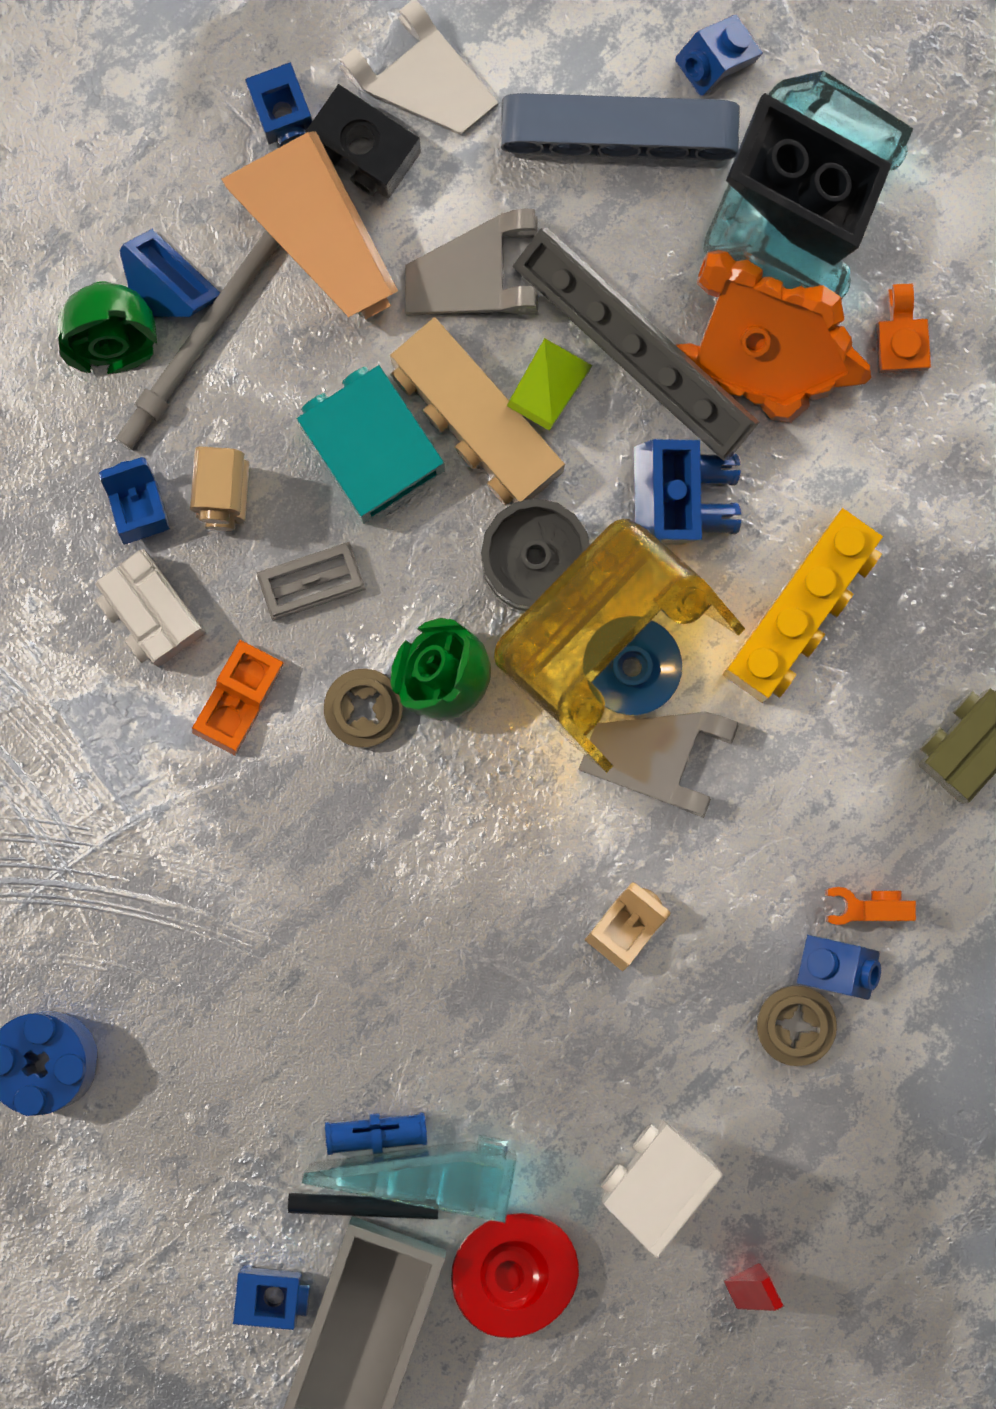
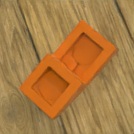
(237, 697)

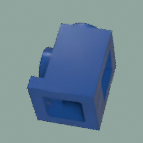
(278, 90)
(254, 1308)

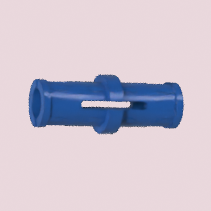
(375, 1133)

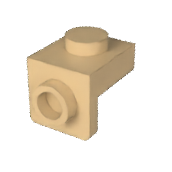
(628, 925)

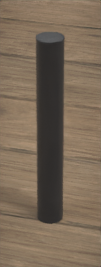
(355, 1206)

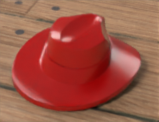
(514, 1275)

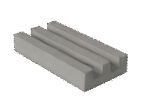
(350, 568)

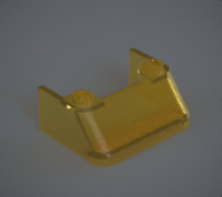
(592, 617)

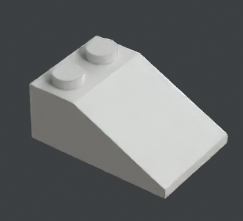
(659, 1186)

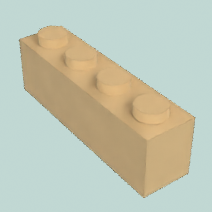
(476, 413)

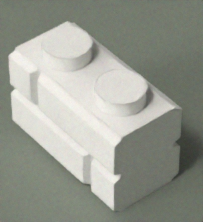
(148, 608)

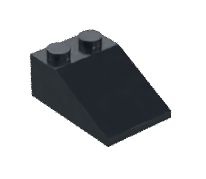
(807, 180)

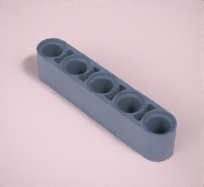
(620, 126)

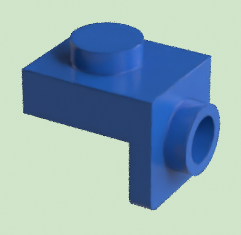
(717, 53)
(134, 500)
(839, 967)

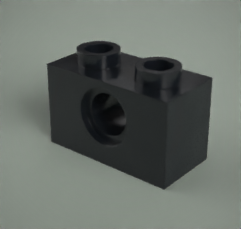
(394, 148)

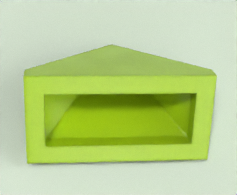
(548, 384)

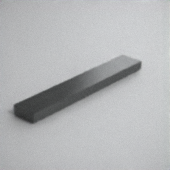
(635, 344)

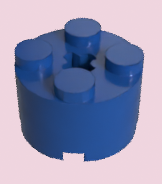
(67, 1072)

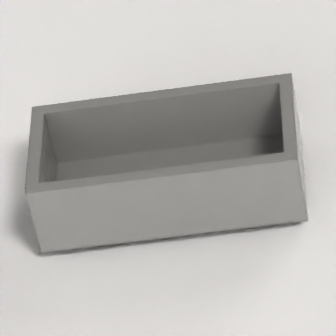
(367, 1320)

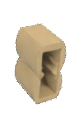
(219, 487)

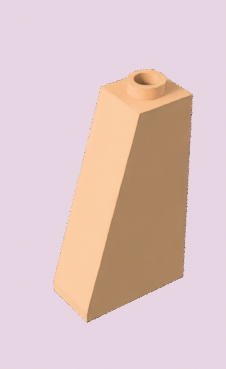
(315, 221)

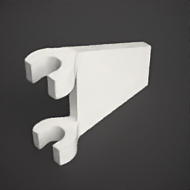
(426, 79)

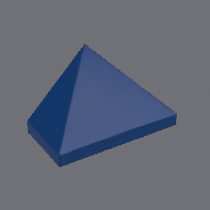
(164, 277)

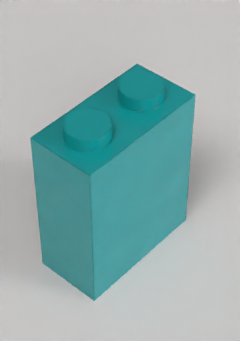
(370, 442)

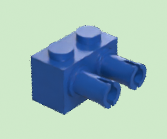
(669, 491)

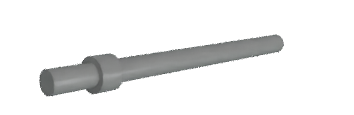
(152, 402)

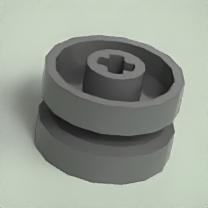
(507, 544)

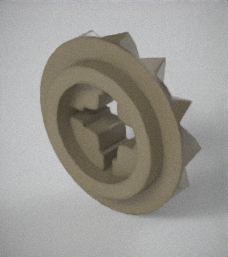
(339, 708)
(808, 1046)

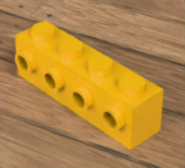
(803, 605)

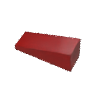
(753, 1290)

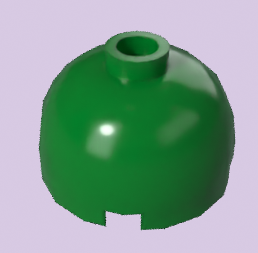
(106, 327)
(441, 671)

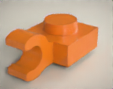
(902, 340)
(882, 907)

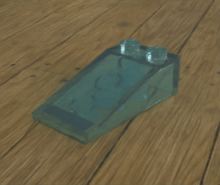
(444, 1177)

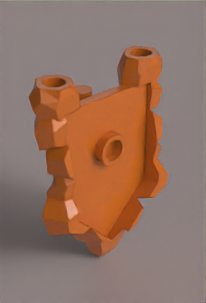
(773, 340)

